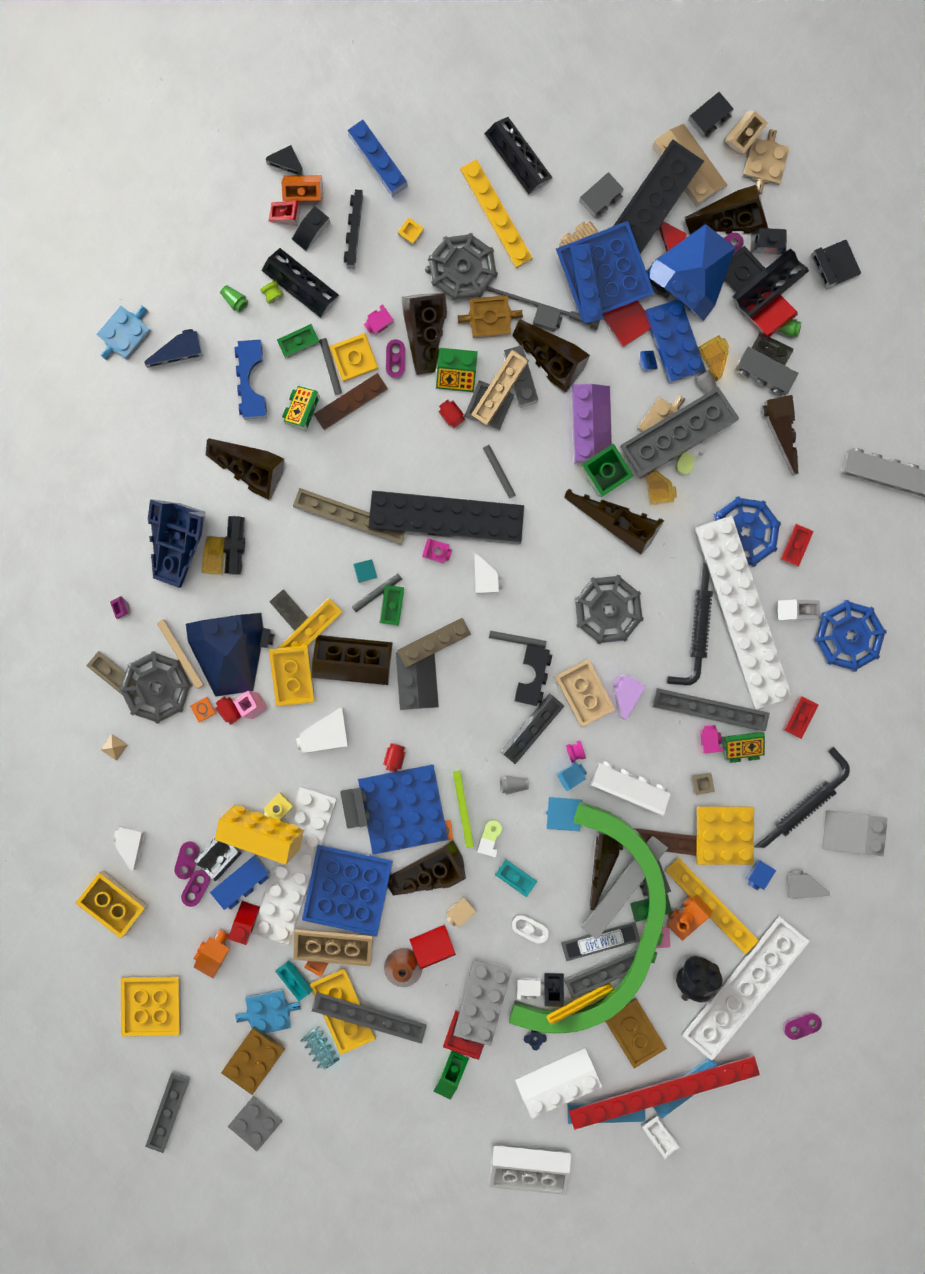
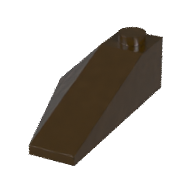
(734, 212)
(424, 324)
(557, 356)
(254, 466)
(604, 860)
(433, 871)

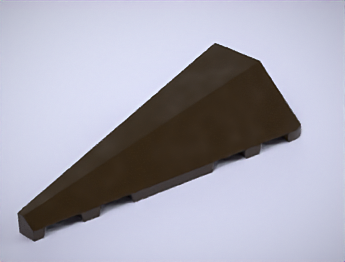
(629, 527)

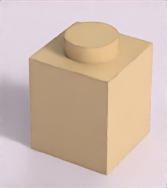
(460, 912)

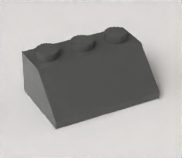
(417, 684)

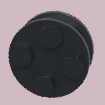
(699, 979)

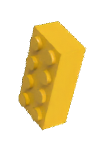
(259, 834)

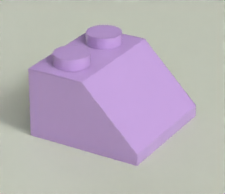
(627, 694)

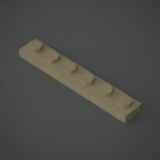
(342, 514)

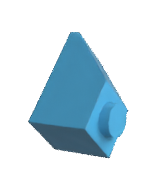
(571, 776)

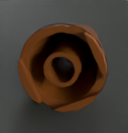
(398, 960)

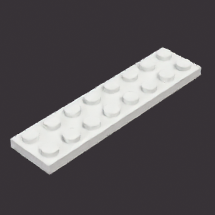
(290, 881)
(745, 988)

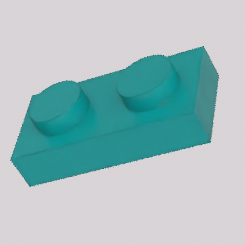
(516, 878)
(294, 980)

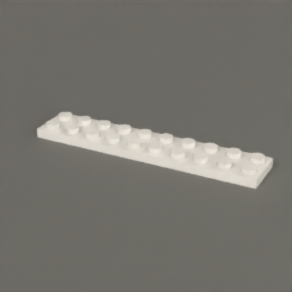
(743, 612)

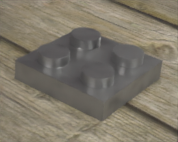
(255, 1123)

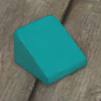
(365, 571)

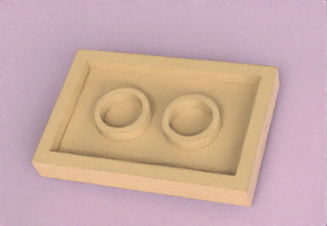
(585, 693)

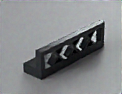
(516, 156)
(766, 282)
(297, 283)

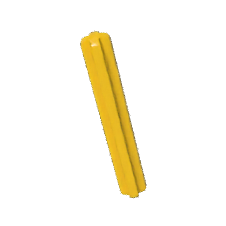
(579, 1003)

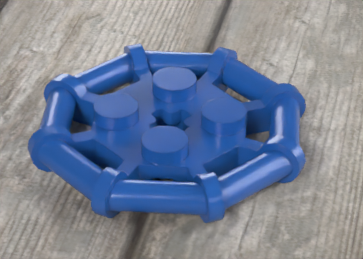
(756, 525)
(839, 634)

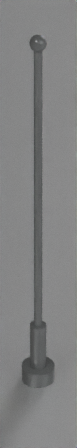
(572, 315)

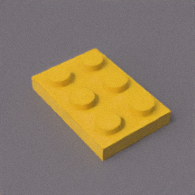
(291, 675)

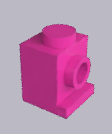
(378, 321)
(428, 552)
(710, 739)

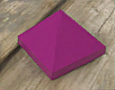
(120, 607)

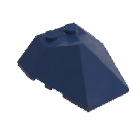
(174, 538)
(227, 651)

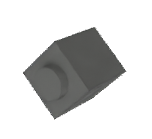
(547, 318)

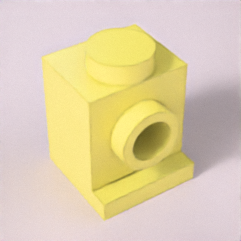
(284, 804)

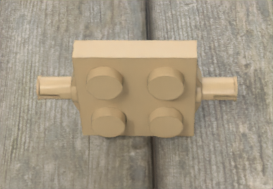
(766, 161)
(660, 411)

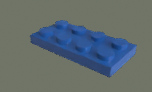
(675, 340)

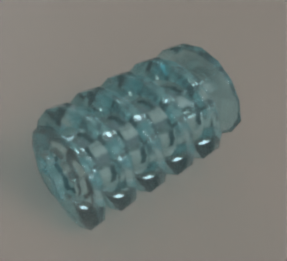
(319, 1048)

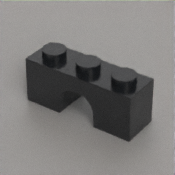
(531, 692)

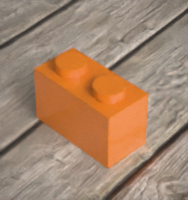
(302, 188)

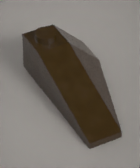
(780, 417)

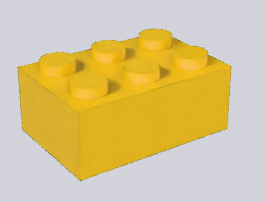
(111, 904)

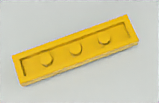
(313, 625)

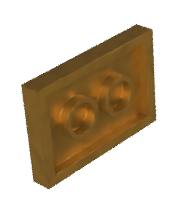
(635, 1034)
(253, 1060)

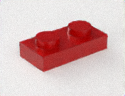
(797, 545)
(801, 717)

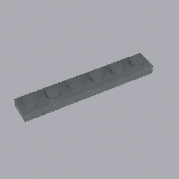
(711, 709)
(369, 1017)

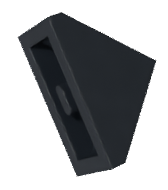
(285, 160)
(554, 989)

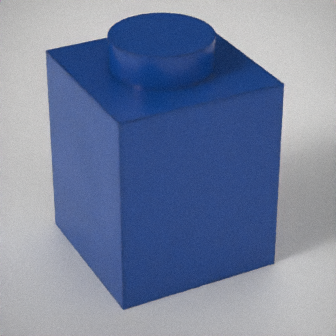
(760, 875)

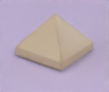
(114, 747)

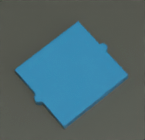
(561, 814)

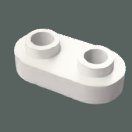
(530, 928)

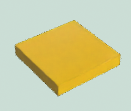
(354, 357)

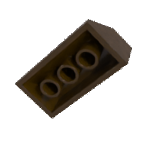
(352, 660)

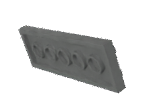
(679, 432)

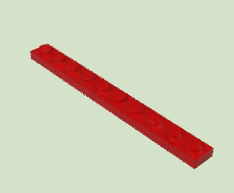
(664, 1092)

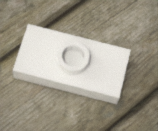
(660, 1137)

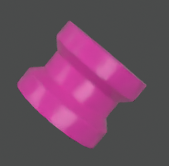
(575, 751)

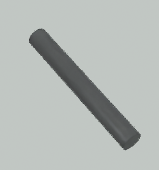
(330, 366)
(499, 471)
(377, 592)
(517, 639)

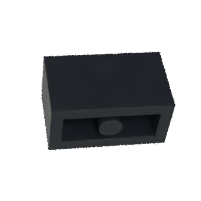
(711, 114)

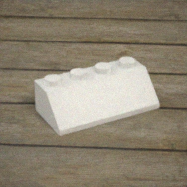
(630, 789)
(558, 1083)
(530, 1170)

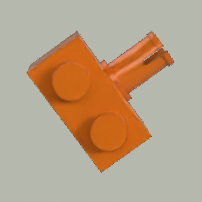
(689, 917)
(211, 954)

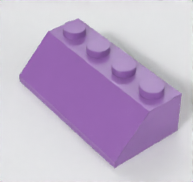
(590, 420)

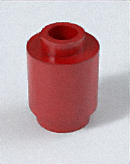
(451, 413)
(227, 710)
(394, 757)

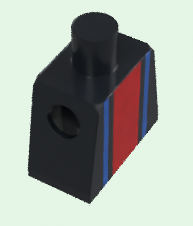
(769, 241)

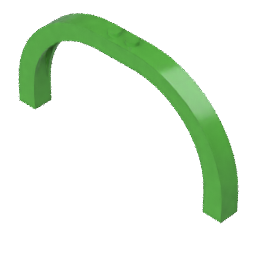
(595, 1014)

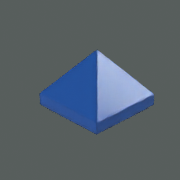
(648, 360)

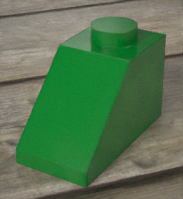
(451, 1075)

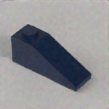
(180, 348)

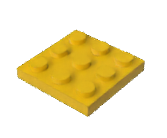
(725, 835)
(150, 1006)

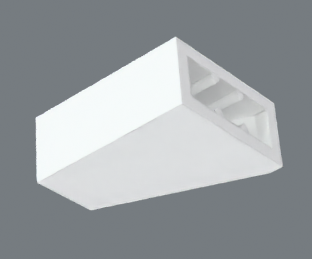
(324, 734)

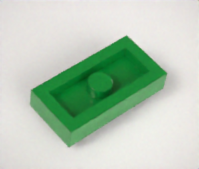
(298, 340)
(391, 605)
(641, 907)

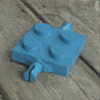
(123, 332)
(268, 1011)

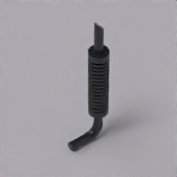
(700, 630)
(810, 804)

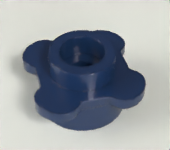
(535, 1044)

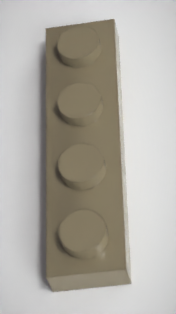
(434, 642)

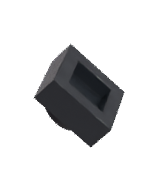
(267, 638)

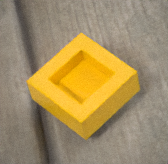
(410, 230)

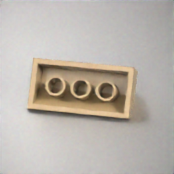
(707, 179)
(332, 947)

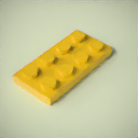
(345, 1034)

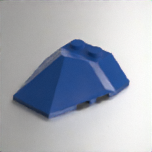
(694, 270)

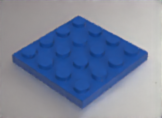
(616, 265)
(403, 809)
(347, 890)

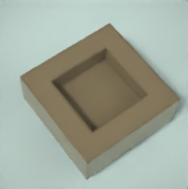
(703, 783)

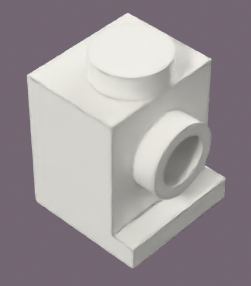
(529, 988)

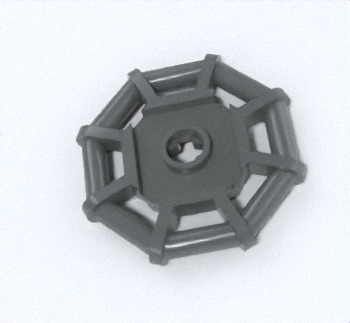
(473, 266)
(609, 620)
(160, 677)

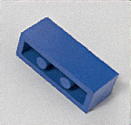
(240, 883)

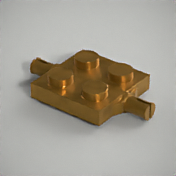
(490, 316)

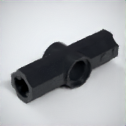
(234, 545)

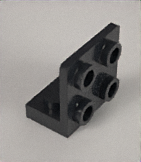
(836, 263)

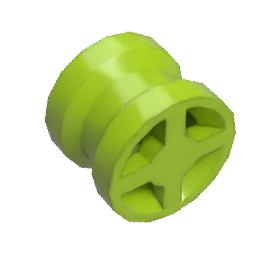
(272, 292)

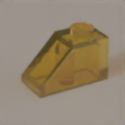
(715, 355)
(660, 489)
(213, 556)

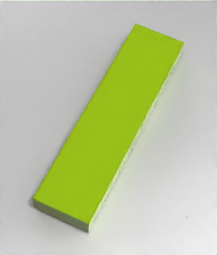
(463, 809)

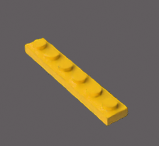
(496, 213)
(721, 914)

